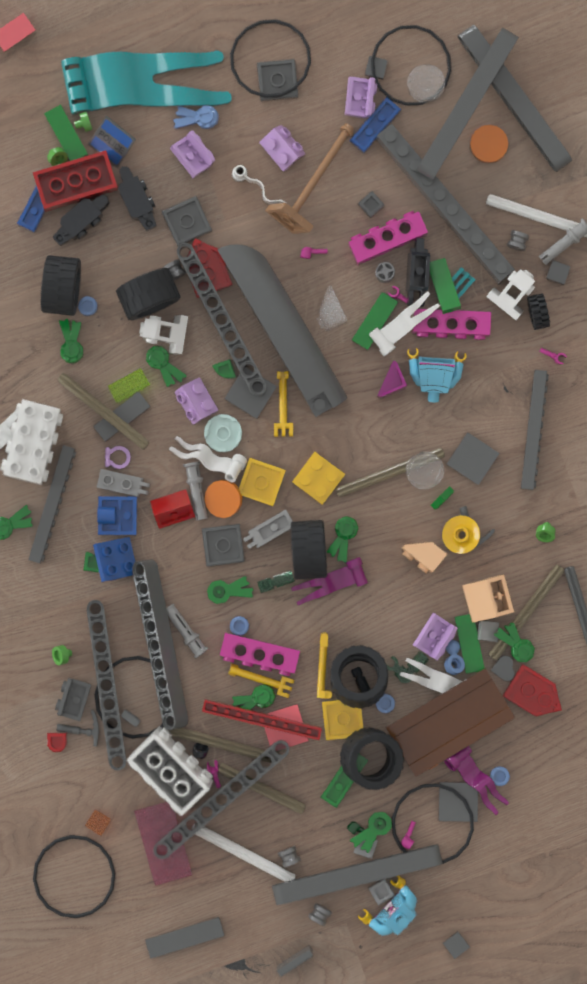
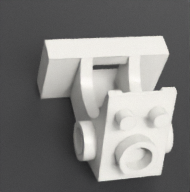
(523, 281)
(151, 329)

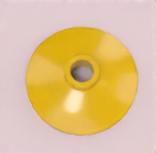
(452, 530)

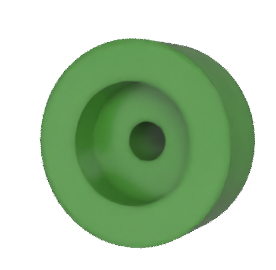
(84, 122)
(57, 156)
(545, 532)
(61, 654)

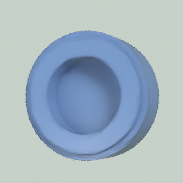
(87, 306)
(239, 625)
(385, 704)
(499, 775)

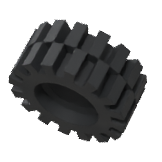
(538, 311)

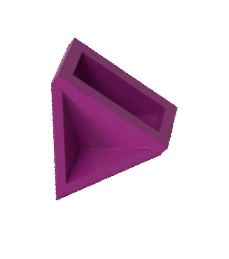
(393, 381)

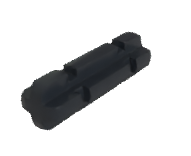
(360, 680)

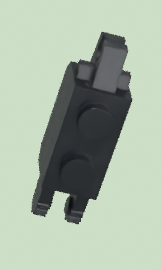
(136, 200)
(80, 219)
(417, 271)

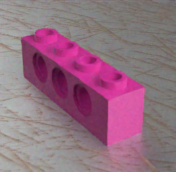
(363, 254)
(481, 319)
(231, 641)

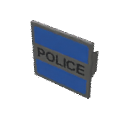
(113, 140)

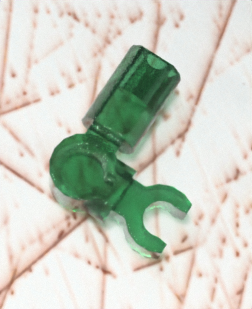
(278, 581)
(419, 657)

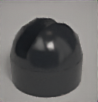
(198, 754)

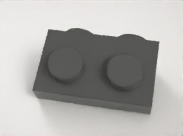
(73, 699)

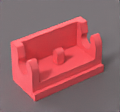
(15, 31)

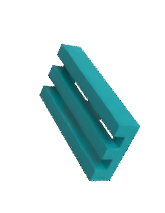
(466, 276)

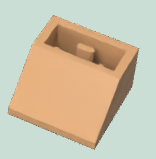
(426, 554)
(488, 598)

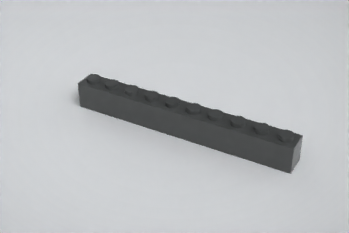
(445, 205)

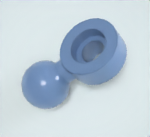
(453, 648)

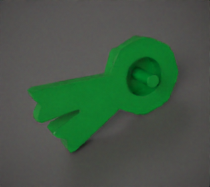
(71, 350)
(158, 358)
(14, 522)
(346, 529)
(220, 591)
(521, 649)
(262, 696)
(378, 825)

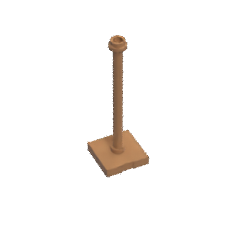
(288, 215)

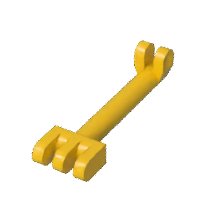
(282, 377)
(280, 685)
(321, 692)

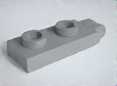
(121, 483)
(269, 529)

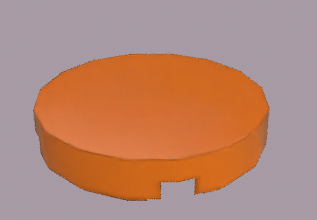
(489, 144)
(223, 498)

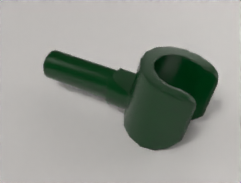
(353, 827)

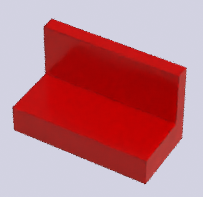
(172, 509)

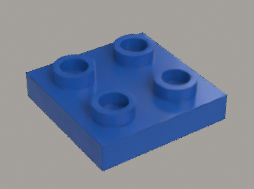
(117, 515)
(114, 559)

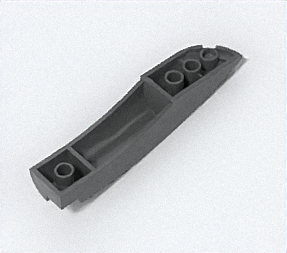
(284, 327)

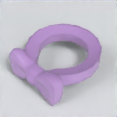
(108, 462)

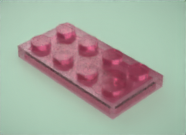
(154, 824)

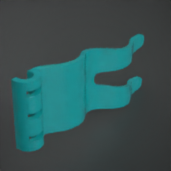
(128, 80)

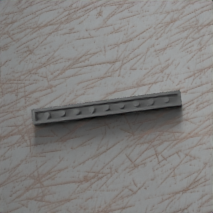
(533, 431)
(51, 506)

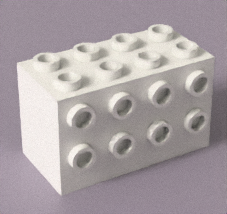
(32, 442)
(170, 770)

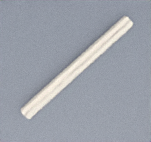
(530, 213)
(244, 854)

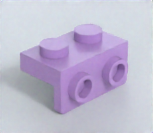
(360, 97)
(282, 147)
(193, 154)
(196, 400)
(435, 636)

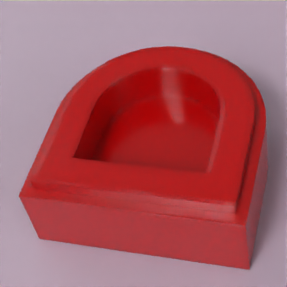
(56, 741)

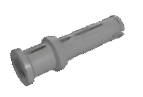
(573, 236)
(195, 480)
(191, 638)

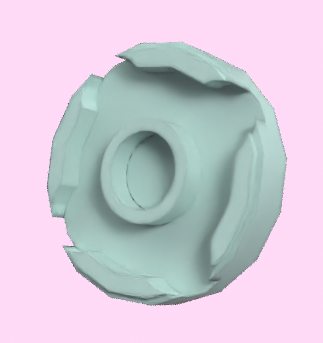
(223, 433)

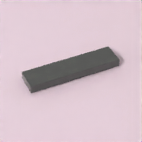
(184, 937)

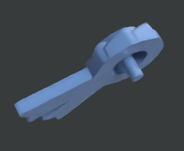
(205, 117)

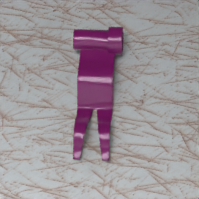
(335, 580)
(474, 777)

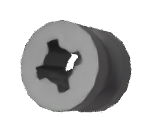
(518, 240)
(384, 268)
(175, 269)
(289, 856)
(320, 914)

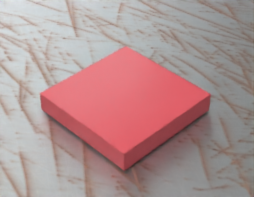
(291, 713)

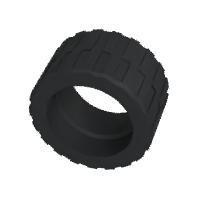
(60, 285)
(148, 294)
(308, 549)
(367, 655)
(391, 768)

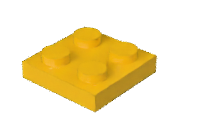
(318, 478)
(261, 482)
(340, 720)

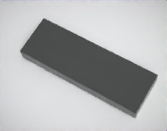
(127, 412)

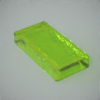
(128, 385)

